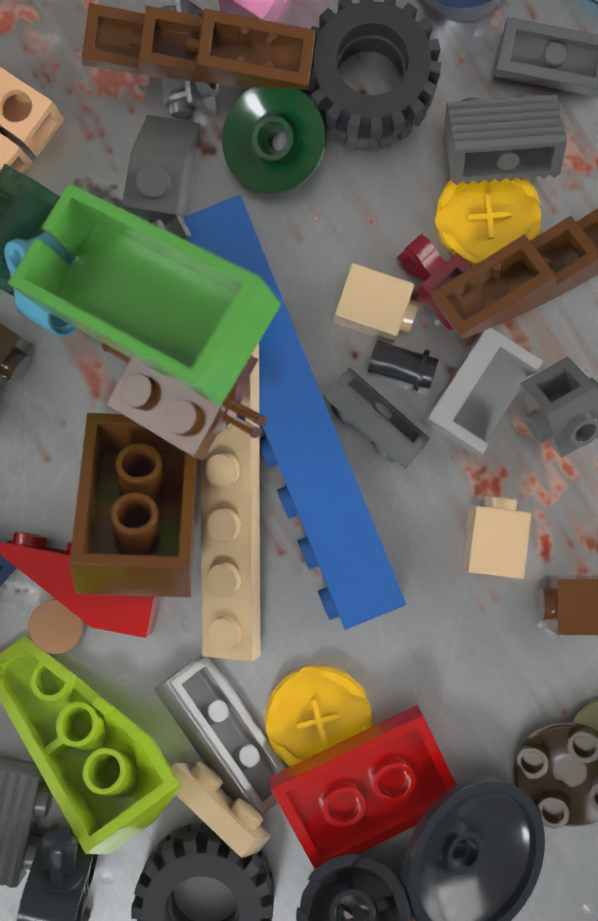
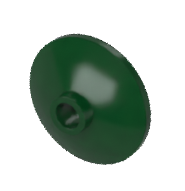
(250, 134)

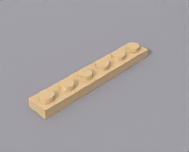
(232, 539)

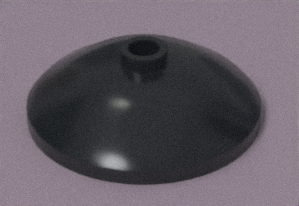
(474, 853)

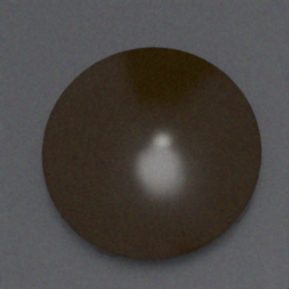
(561, 773)

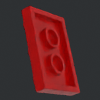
(363, 787)

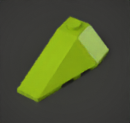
(89, 753)

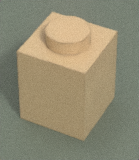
(376, 304)
(496, 539)

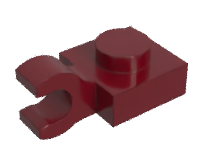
(424, 262)

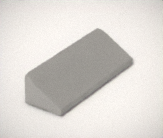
(222, 732)

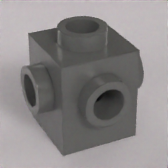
(562, 407)

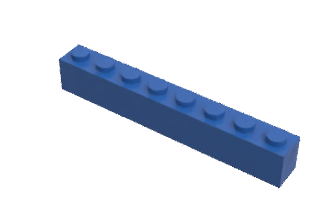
(306, 443)

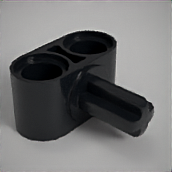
(57, 879)

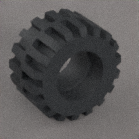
(382, 30)
(202, 855)

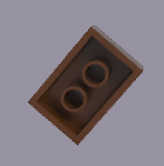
(133, 512)

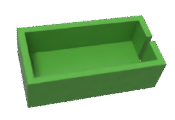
(147, 293)

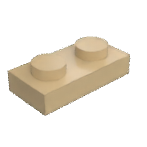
(231, 820)

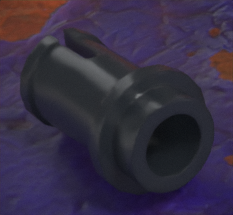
(403, 365)

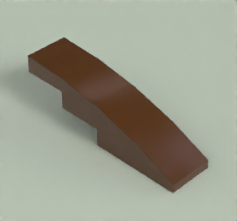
(199, 48)
(521, 276)

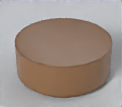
(55, 627)

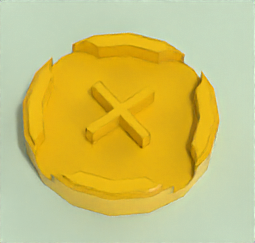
(486, 217)
(314, 712)

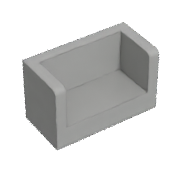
(481, 390)

